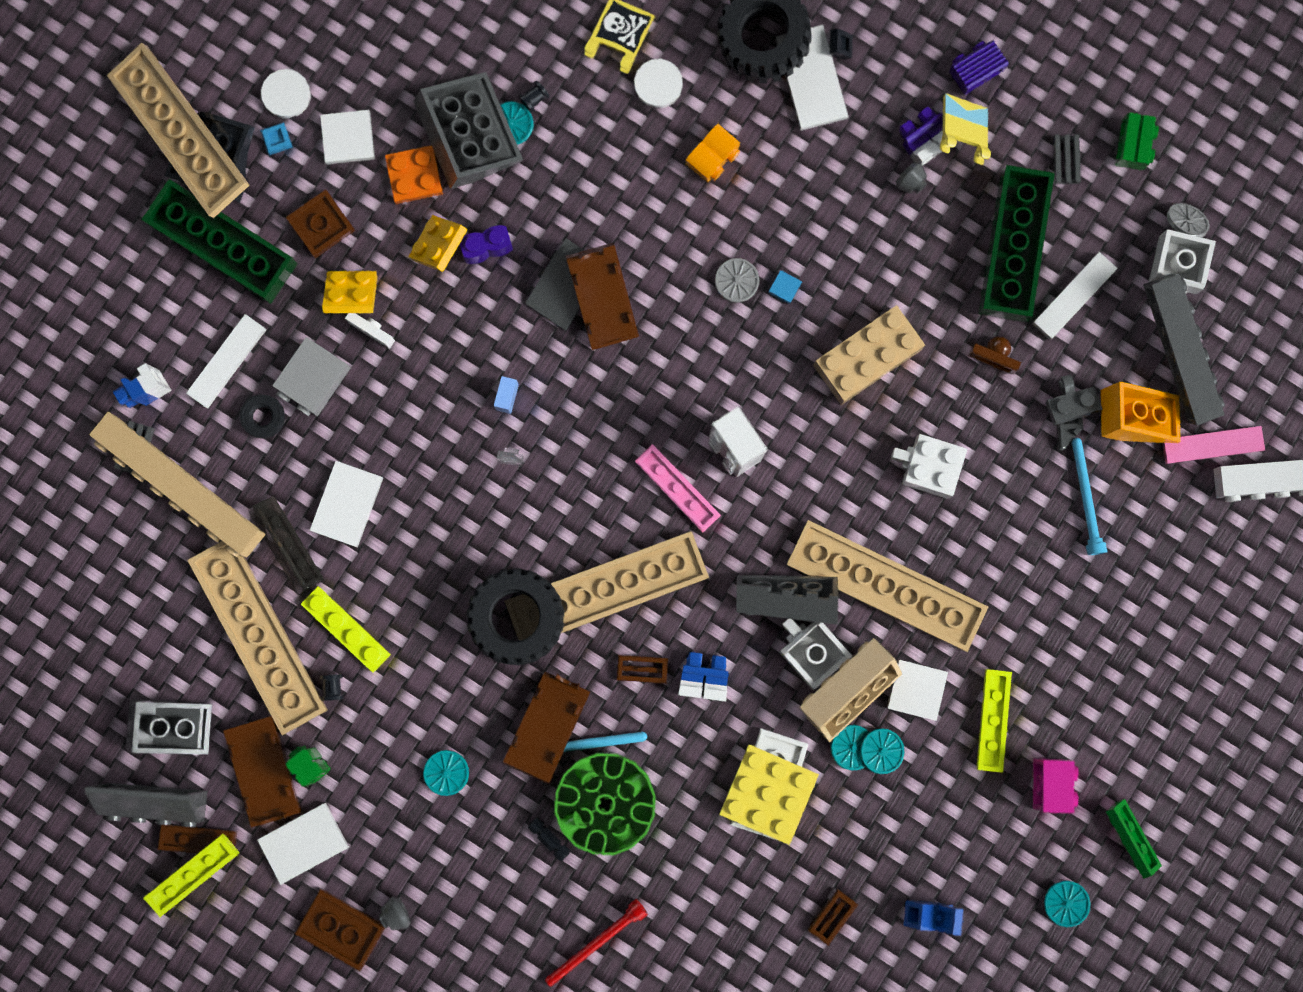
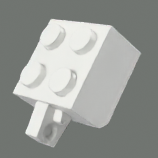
(1184, 256)
(931, 465)
(813, 651)

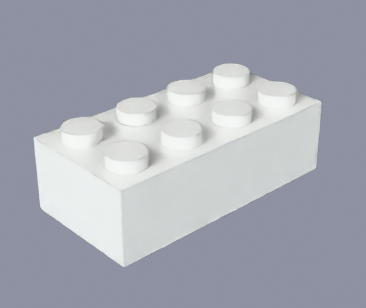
(736, 442)

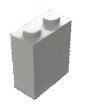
(310, 377)

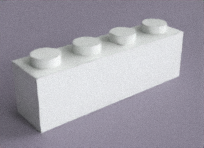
(1259, 480)

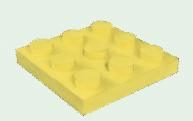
(769, 794)

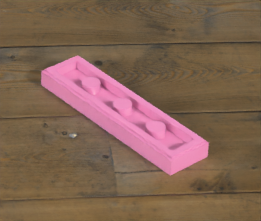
(1214, 445)
(677, 488)

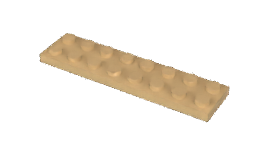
(178, 130)
(617, 585)
(888, 586)
(258, 637)

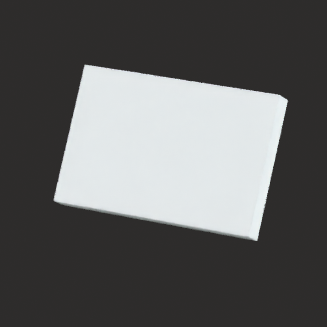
(346, 504)
(303, 843)

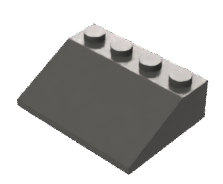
(467, 129)
(148, 802)

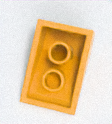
(1139, 414)

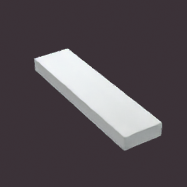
(1074, 296)
(226, 361)

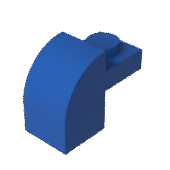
(933, 917)

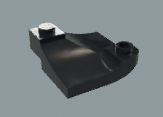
(232, 137)

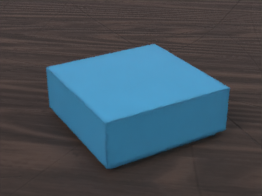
(276, 138)
(785, 287)

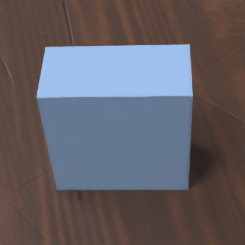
(506, 395)

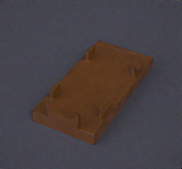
(602, 296)
(546, 727)
(262, 771)

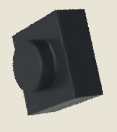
(841, 44)

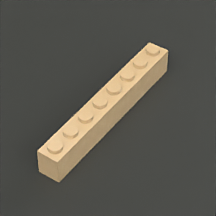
(177, 484)

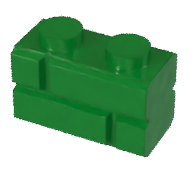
(1136, 141)
(307, 765)

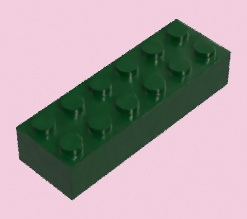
(220, 242)
(1016, 243)

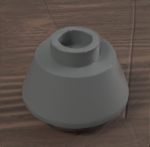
(912, 179)
(394, 914)

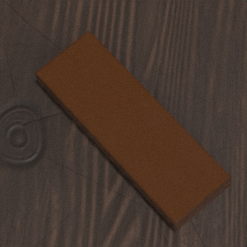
(190, 839)

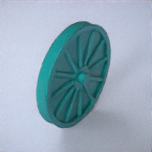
(519, 120)
(846, 747)
(882, 751)
(446, 773)
(1067, 903)

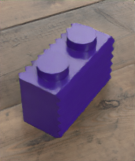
(978, 67)

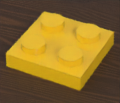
(437, 243)
(349, 292)

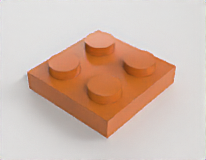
(414, 174)

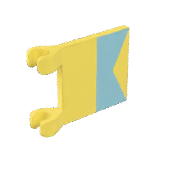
(967, 124)

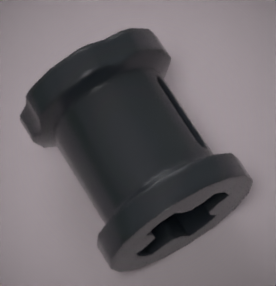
(533, 96)
(331, 687)

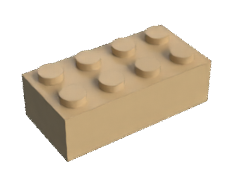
(868, 355)
(851, 689)

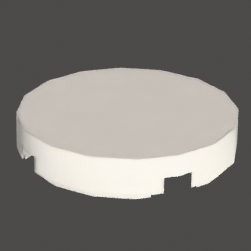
(658, 83)
(285, 93)

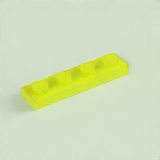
(345, 629)
(994, 720)
(191, 875)

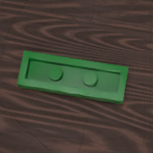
(1133, 838)

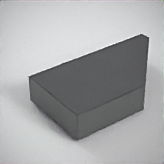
(1067, 431)

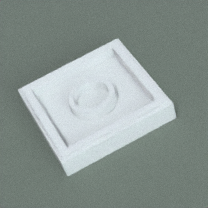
(347, 137)
(918, 690)

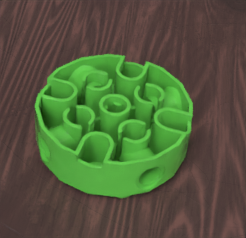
(595, 827)

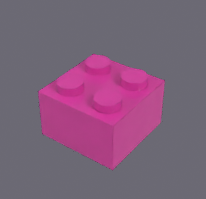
(1054, 785)

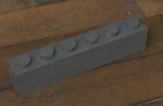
(1184, 349)

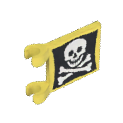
(621, 29)

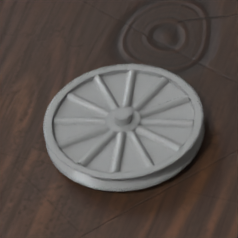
(1188, 220)
(737, 280)

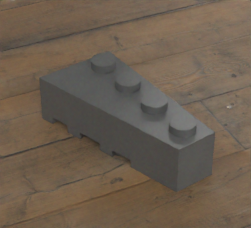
(789, 597)

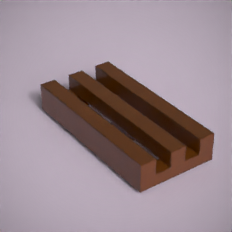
(620, 668)
(819, 934)

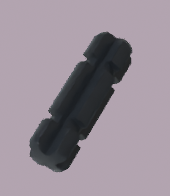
(549, 839)

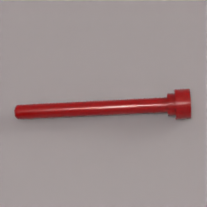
(633, 913)

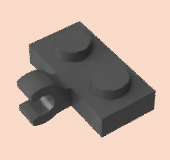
(1072, 404)

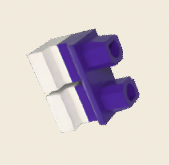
(924, 142)

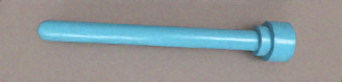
(1095, 544)
(605, 741)

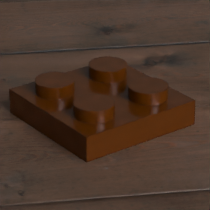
(320, 223)

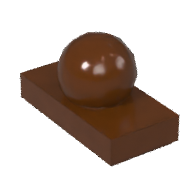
(996, 355)

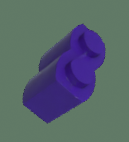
(480, 246)

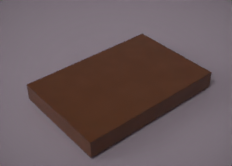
(340, 929)

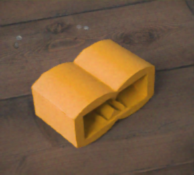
(713, 153)

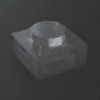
(510, 457)

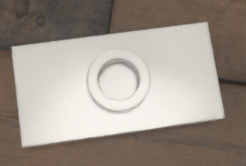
(370, 328)

